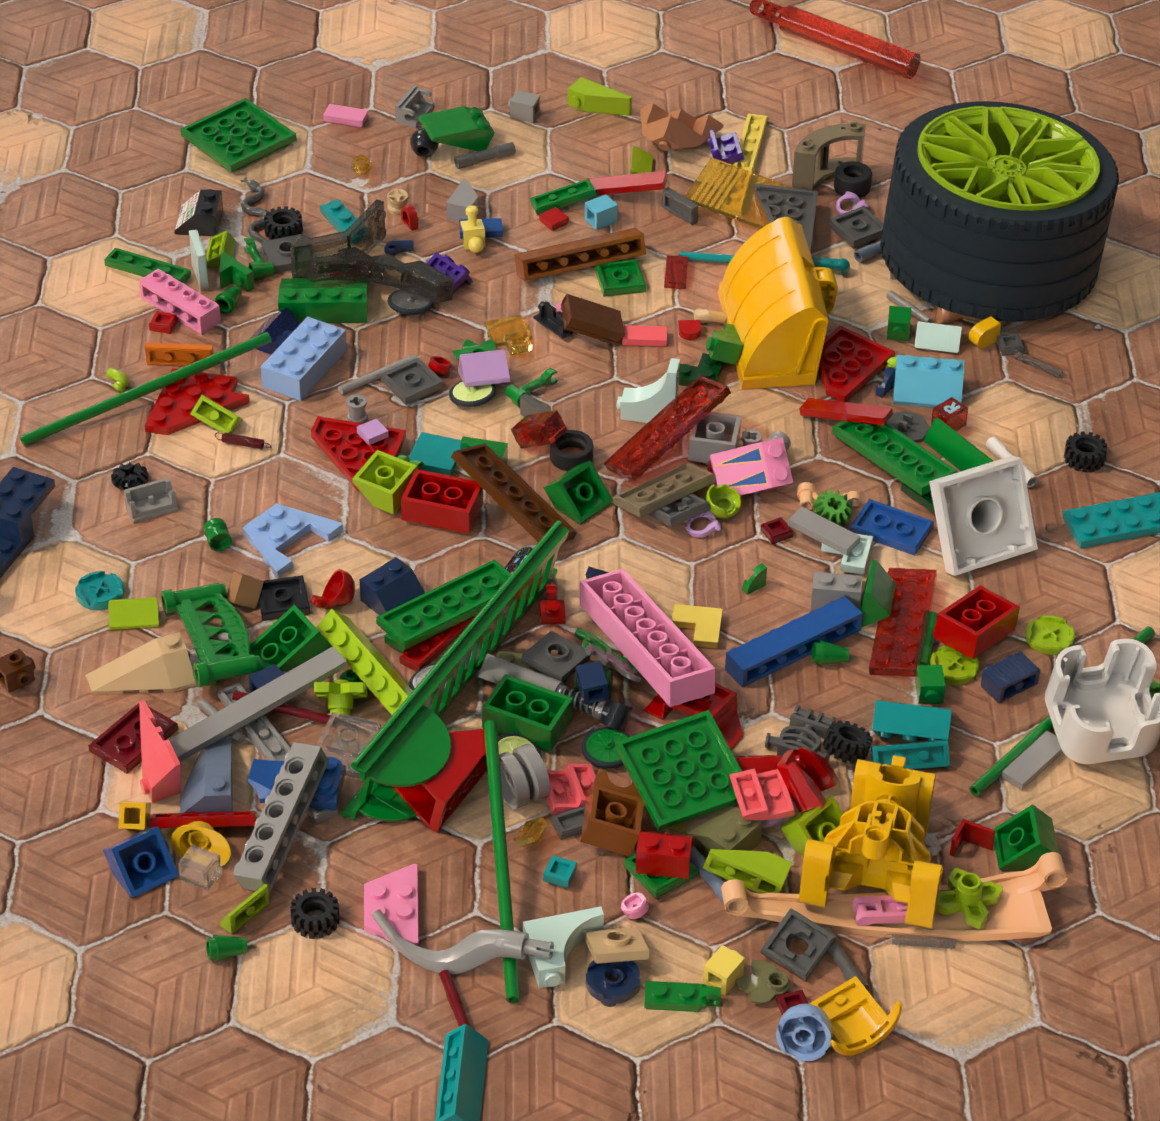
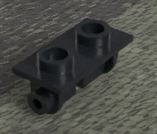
(551, 319)

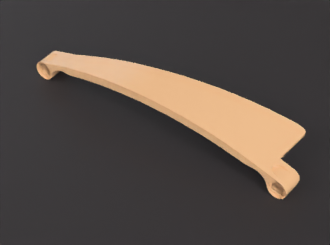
(1015, 916)

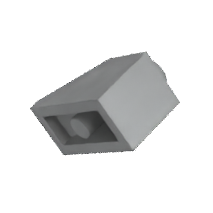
(460, 200)

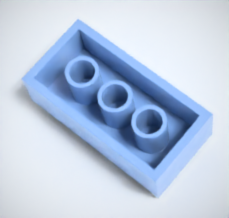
(303, 358)

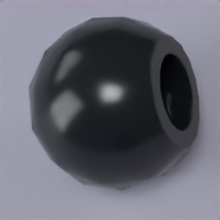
(422, 144)

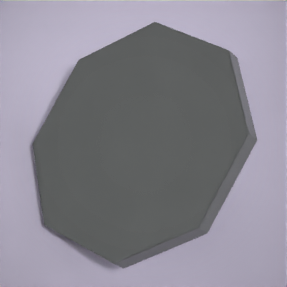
(910, 425)

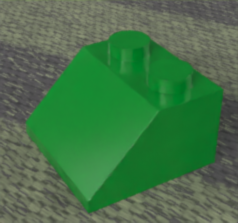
(579, 492)
(1024, 839)

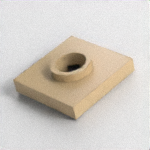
(616, 945)

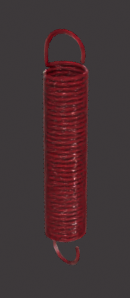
(242, 440)

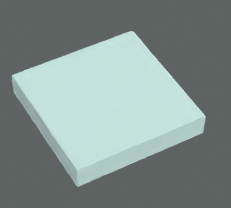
(198, 260)

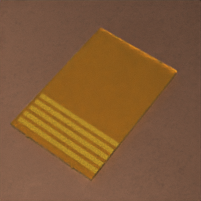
(730, 192)

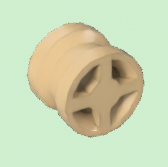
(397, 199)

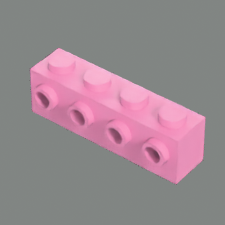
(179, 299)

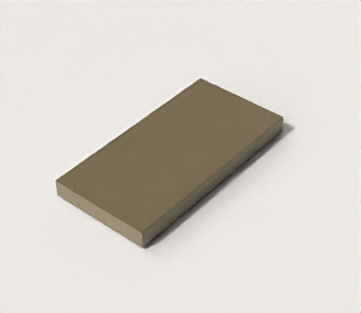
(663, 489)

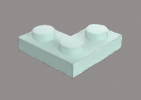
(857, 559)

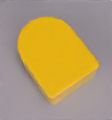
(985, 332)

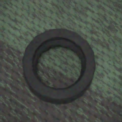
(575, 439)

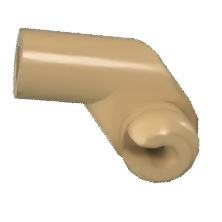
(707, 316)

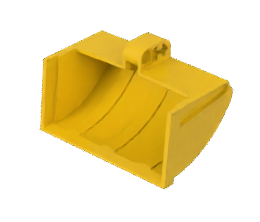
(778, 307)

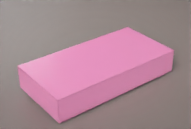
(345, 115)

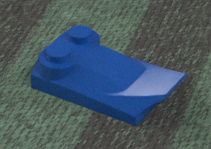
(328, 792)

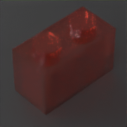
(539, 429)

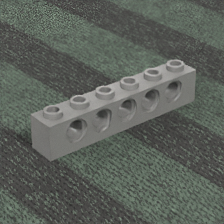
(281, 817)

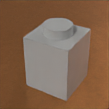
(524, 106)

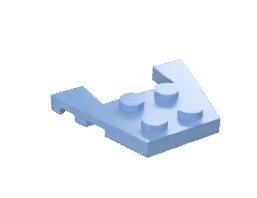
(280, 528)

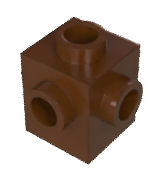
(16, 670)

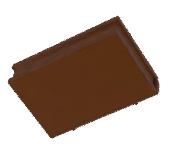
(592, 319)

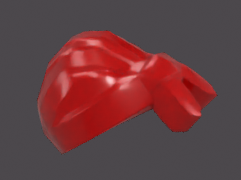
(337, 592)

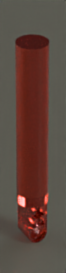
(840, 38)

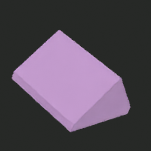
(483, 368)

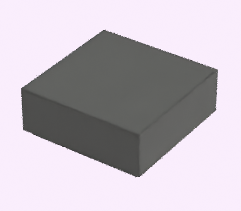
(1008, 343)

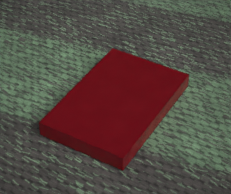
(122, 741)

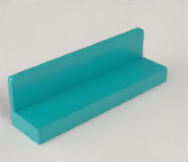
(462, 1075)

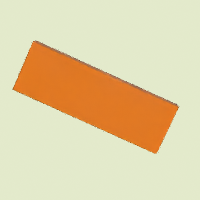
(176, 354)

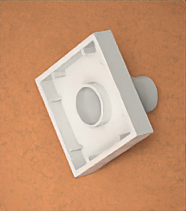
(983, 515)

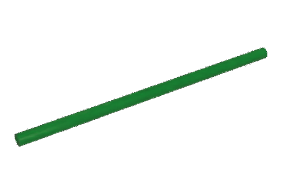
(144, 389)
(995, 771)
(500, 854)

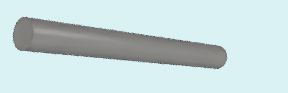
(368, 378)

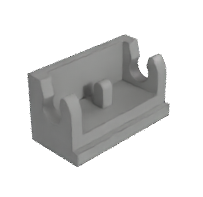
(412, 106)
(150, 500)

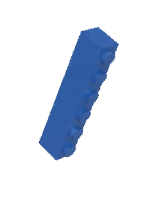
(792, 641)

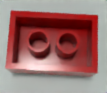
(442, 501)
(976, 622)

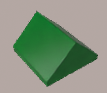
(877, 595)

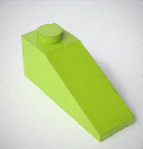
(596, 98)
(756, 869)

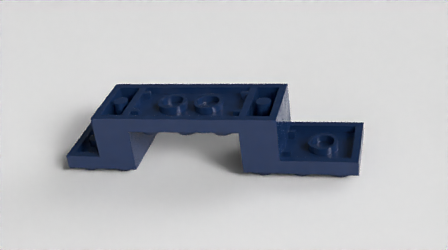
(19, 498)

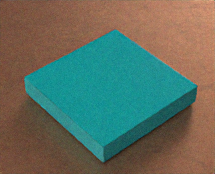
(435, 453)

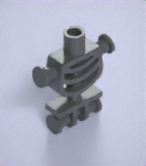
(803, 731)

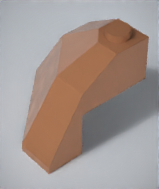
(676, 129)

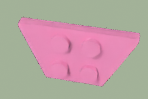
(397, 899)

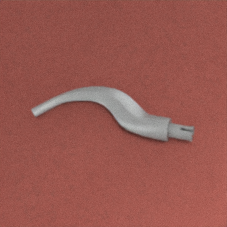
(469, 952)

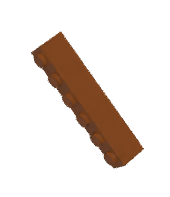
(580, 254)

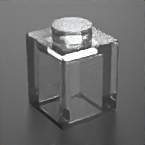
(200, 867)

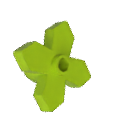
(341, 694)
(969, 896)

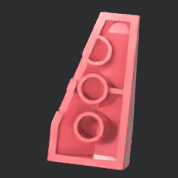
(159, 761)

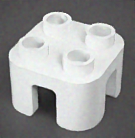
(1105, 708)

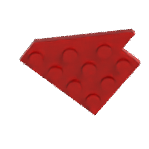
(347, 449)

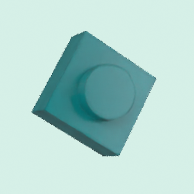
(560, 871)

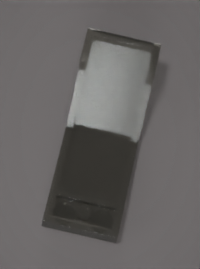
(362, 234)

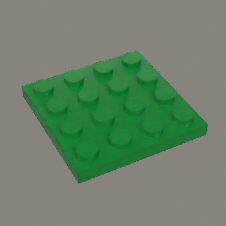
(238, 134)
(681, 769)

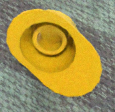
(203, 836)

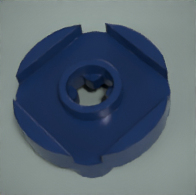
(613, 992)

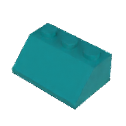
(911, 721)

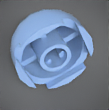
(804, 1032)

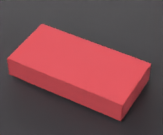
(645, 335)

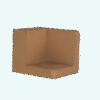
(244, 590)

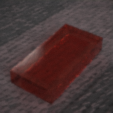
(676, 272)

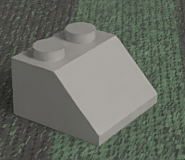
(833, 586)

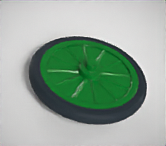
(600, 749)

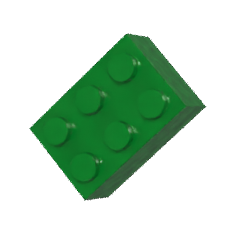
(528, 711)

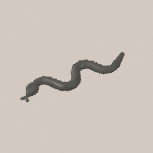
(255, 187)

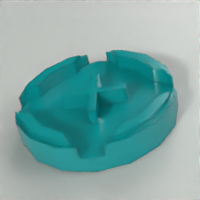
(97, 589)

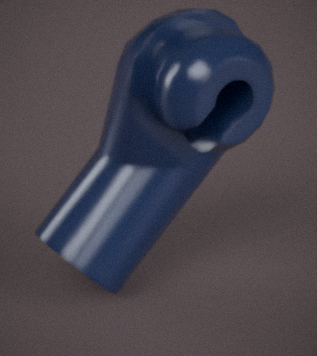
(396, 246)

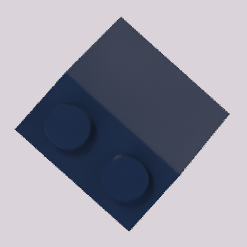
(389, 586)

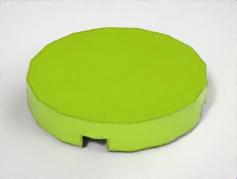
(1049, 635)
(956, 667)

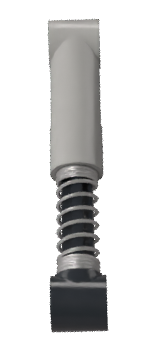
(609, 712)

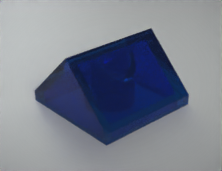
(279, 328)

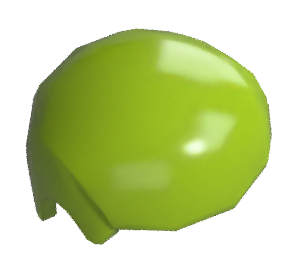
(723, 501)

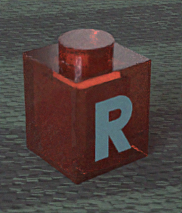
(951, 413)

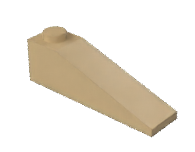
(152, 666)

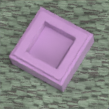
(372, 432)

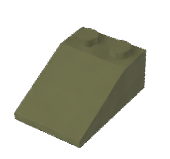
(721, 830)

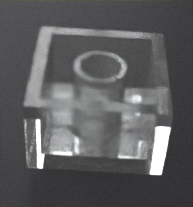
(346, 738)

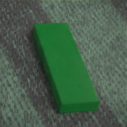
(563, 196)

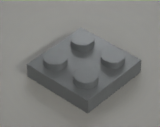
(857, 226)
(411, 381)

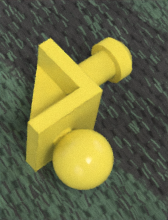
(473, 231)

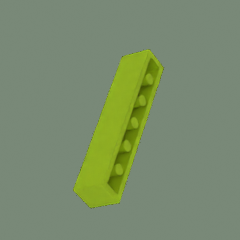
(365, 660)

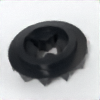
(122, 482)

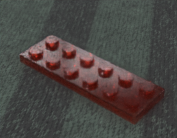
(667, 428)
(902, 634)

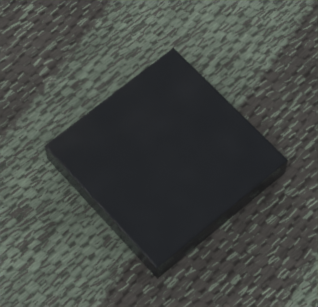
(280, 595)

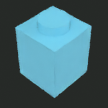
(601, 212)

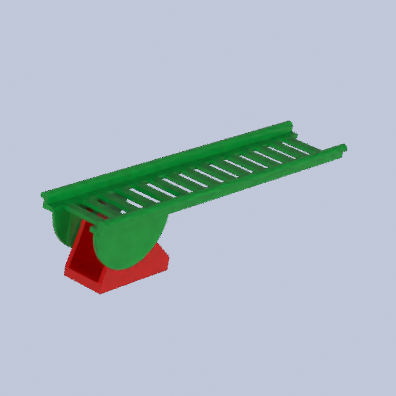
(413, 759)

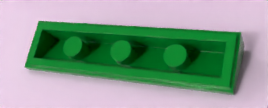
(954, 446)

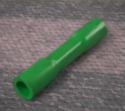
(927, 648)

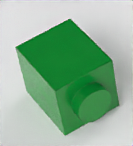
(899, 323)
(930, 684)

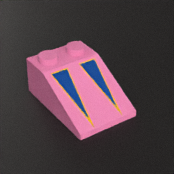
(753, 467)

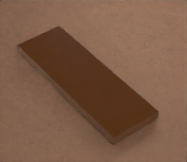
(509, 490)

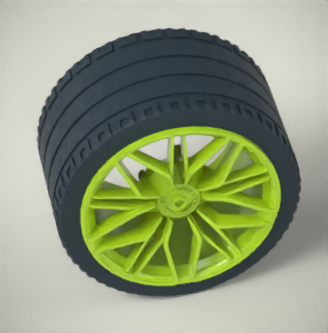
(998, 210)

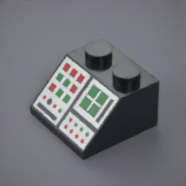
(201, 213)

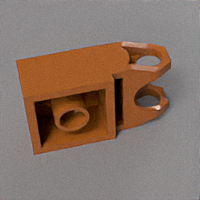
(612, 815)

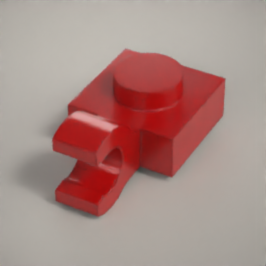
(552, 610)

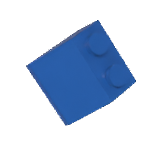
(141, 861)

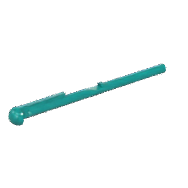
(835, 264)

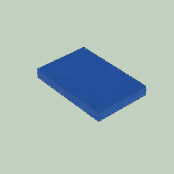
(892, 527)

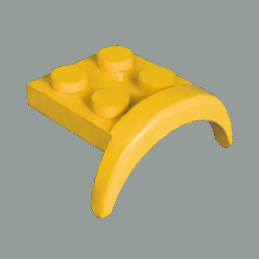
(856, 1018)

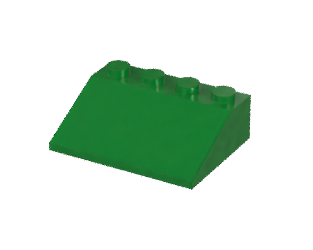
(325, 300)

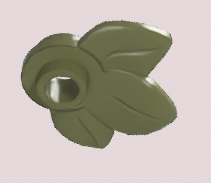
(764, 982)

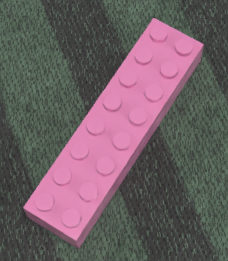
(647, 637)

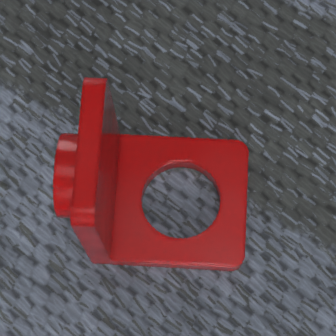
(973, 834)

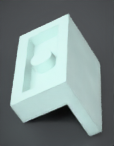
(938, 337)

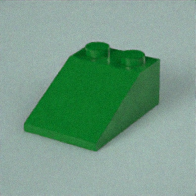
(459, 128)
(289, 642)

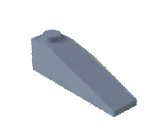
(210, 780)

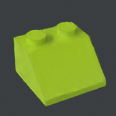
(384, 480)
(812, 824)

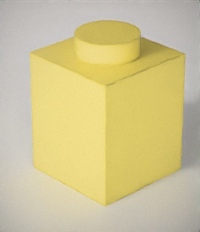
(723, 969)

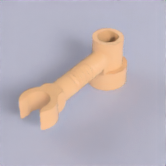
(807, 495)

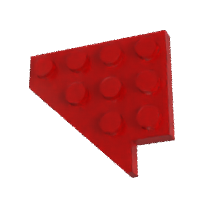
(850, 362)
(177, 401)

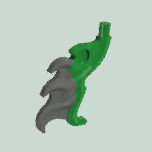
(606, 656)

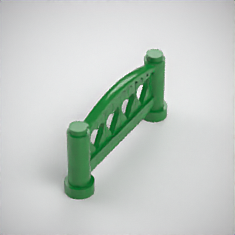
(212, 664)

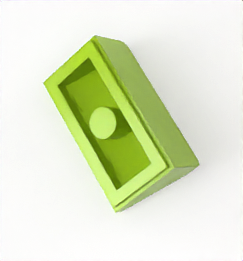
(641, 161)
(217, 245)
(216, 415)
(133, 613)
(246, 910)

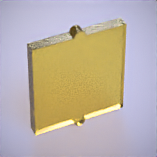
(498, 328)

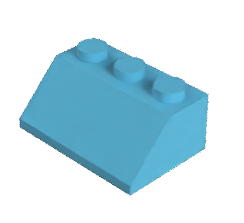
(927, 380)

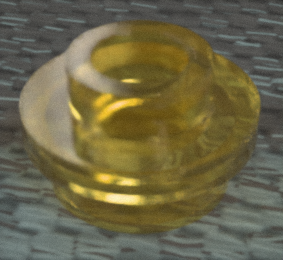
(361, 164)

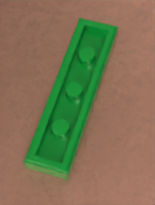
(144, 265)

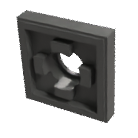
(275, 252)
(681, 510)
(557, 667)
(795, 927)

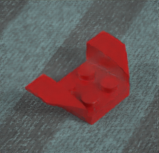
(720, 704)
(806, 777)

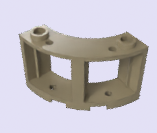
(812, 154)

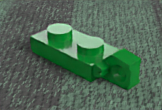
(680, 996)

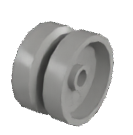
(523, 776)

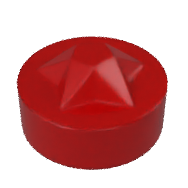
(439, 365)

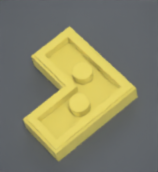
(703, 619)

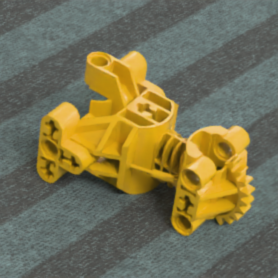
(879, 842)

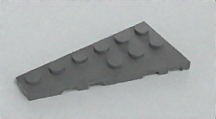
(791, 203)

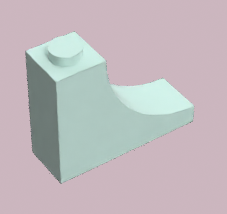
(646, 402)
(566, 932)

